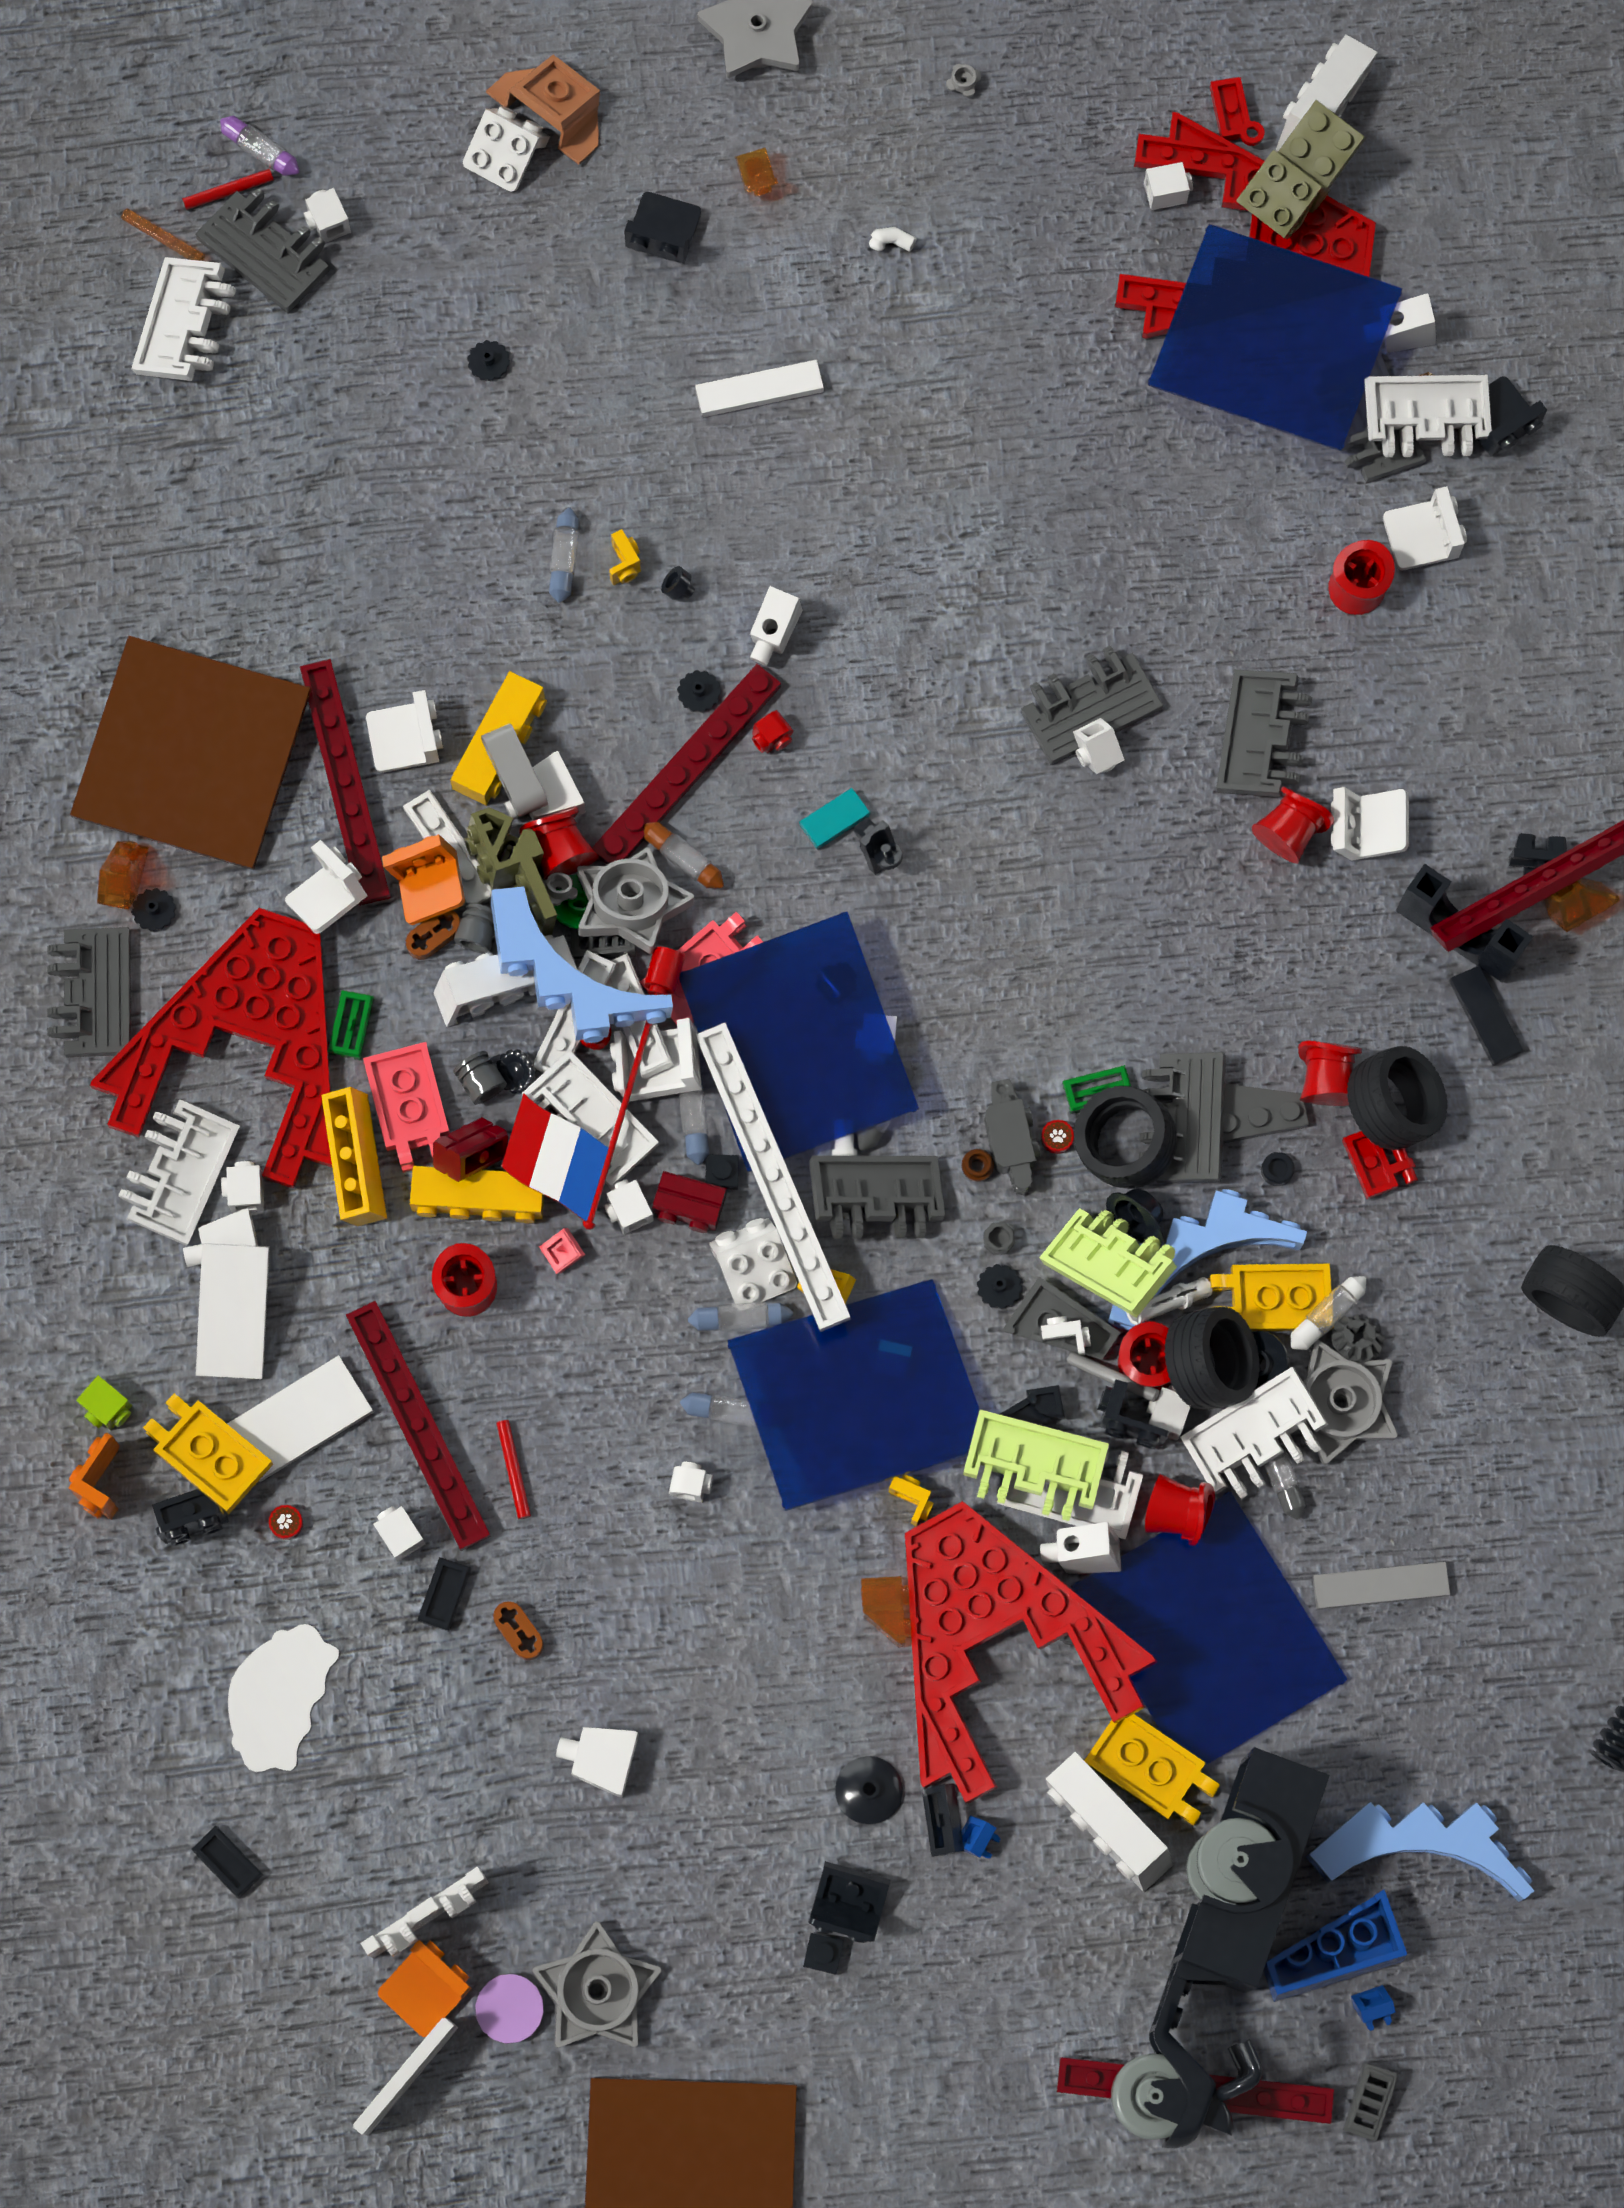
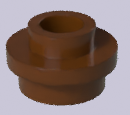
(981, 1156)

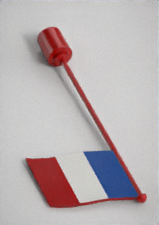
(563, 1157)

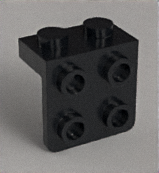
(663, 227)
(1509, 416)
(1118, 1425)
(187, 1516)
(849, 1902)

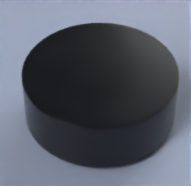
(1277, 1169)

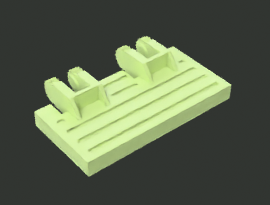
(1109, 1261)
(1036, 1457)

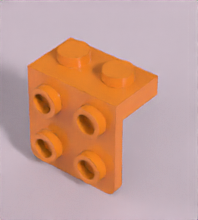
(427, 878)
(86, 1476)
(424, 1988)

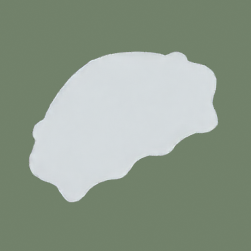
(275, 1694)

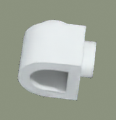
(690, 1482)

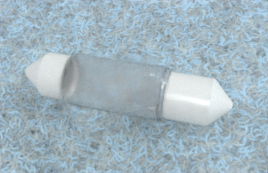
(1328, 1313)

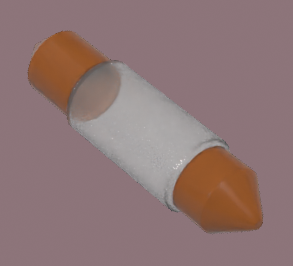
(683, 855)

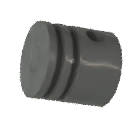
(476, 929)
(480, 1077)

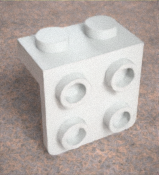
(503, 147)
(1425, 531)
(404, 735)
(1369, 823)
(328, 892)
(754, 1262)

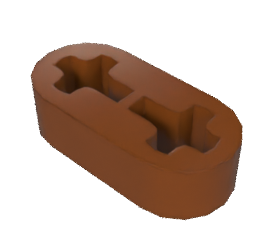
(437, 940)
(512, 1635)

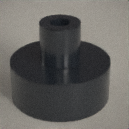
(677, 584)

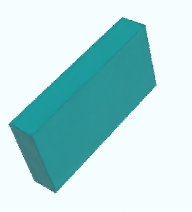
(834, 818)

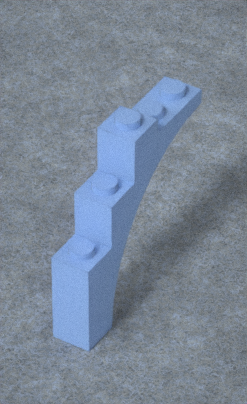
(557, 983)
(1224, 1229)
(1421, 1831)

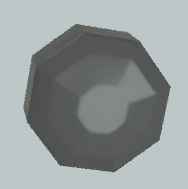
(999, 1238)

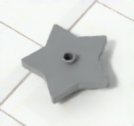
(756, 32)
(630, 900)
(1362, 1390)
(622, 1986)

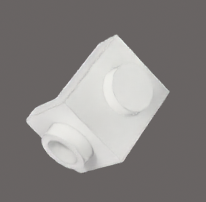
(1060, 1328)

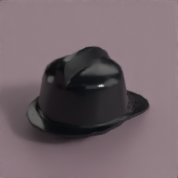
(1140, 1212)

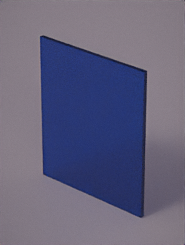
(1275, 337)
(806, 1033)
(858, 1397)
(1223, 1633)

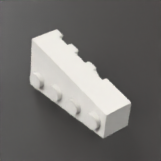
(1332, 82)
(479, 984)
(1110, 1821)

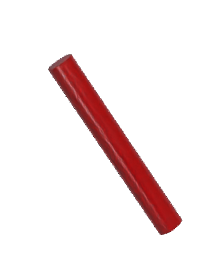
(227, 189)
(513, 1469)

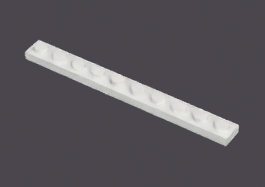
(773, 1177)

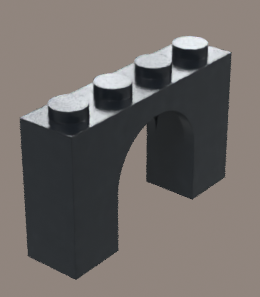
(1494, 951)

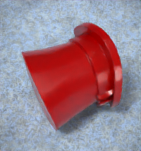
(1361, 577)
(1292, 825)
(561, 843)
(1327, 1072)
(464, 1279)
(1143, 1355)
(1179, 1508)

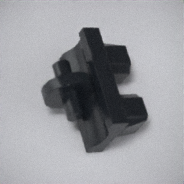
(878, 845)
(1527, 856)

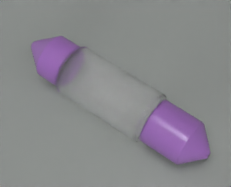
(259, 146)

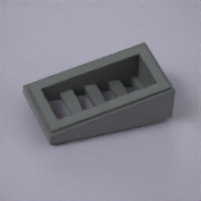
(606, 952)
(1386, 2092)

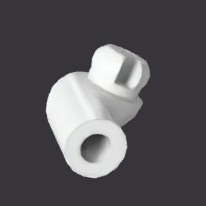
(891, 235)

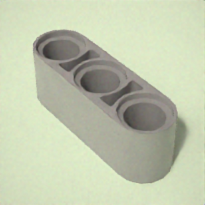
(514, 770)

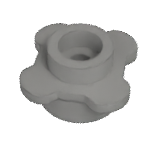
(963, 71)
(562, 882)

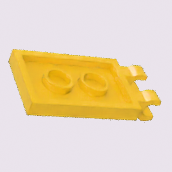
(1274, 1294)
(209, 1453)
(1150, 1767)

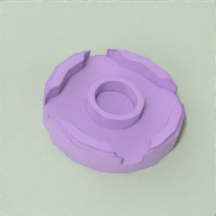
(509, 2008)

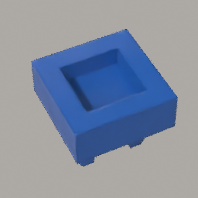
(977, 1835)
(1373, 2005)

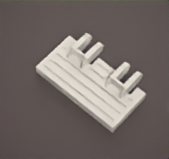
(177, 312)
(1430, 405)
(587, 1103)
(184, 1172)
(1253, 1430)
(1112, 1503)
(452, 1900)

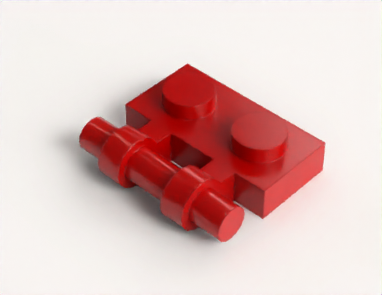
(1373, 1168)

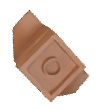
(559, 98)

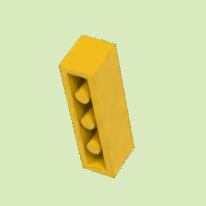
(514, 703)
(354, 1156)
(482, 1194)

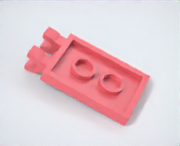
(704, 947)
(406, 1100)

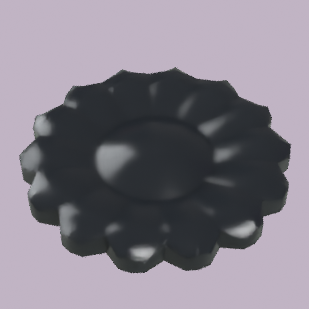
(488, 360)
(699, 691)
(153, 909)
(516, 1070)
(999, 1286)

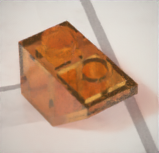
(122, 874)
(1579, 903)
(883, 1607)

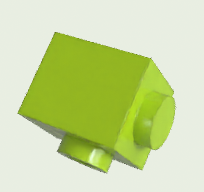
(104, 1404)

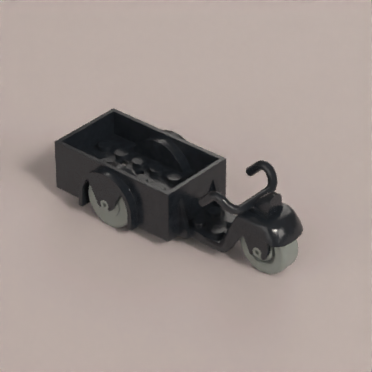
(1243, 1882)

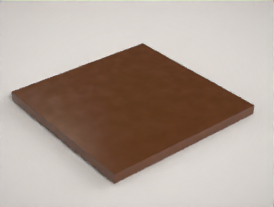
(190, 752)
(690, 2144)

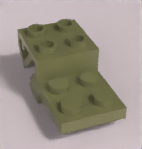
(1301, 171)
(487, 840)

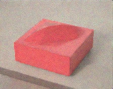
(562, 1250)

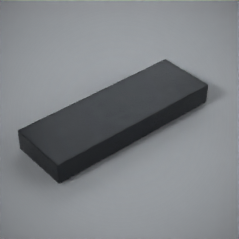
(1485, 1015)

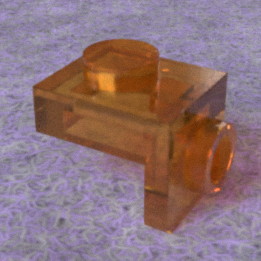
(756, 172)

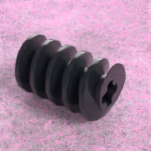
(1611, 1749)

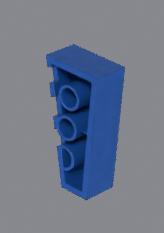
(1341, 1950)

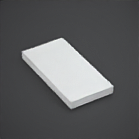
(232, 1310)
(304, 1415)
(405, 2076)

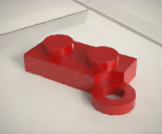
(1232, 111)

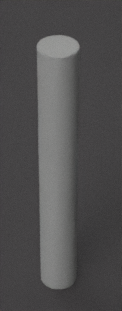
(1111, 1375)

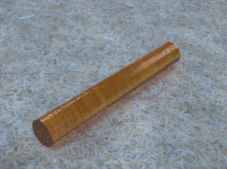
(162, 236)

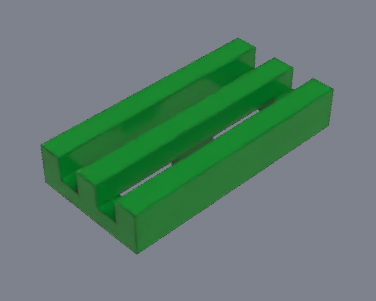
(345, 1051)
(1072, 1096)

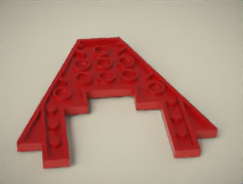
(1328, 234)
(257, 987)
(969, 1588)

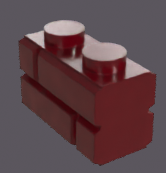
(470, 1149)
(688, 1202)

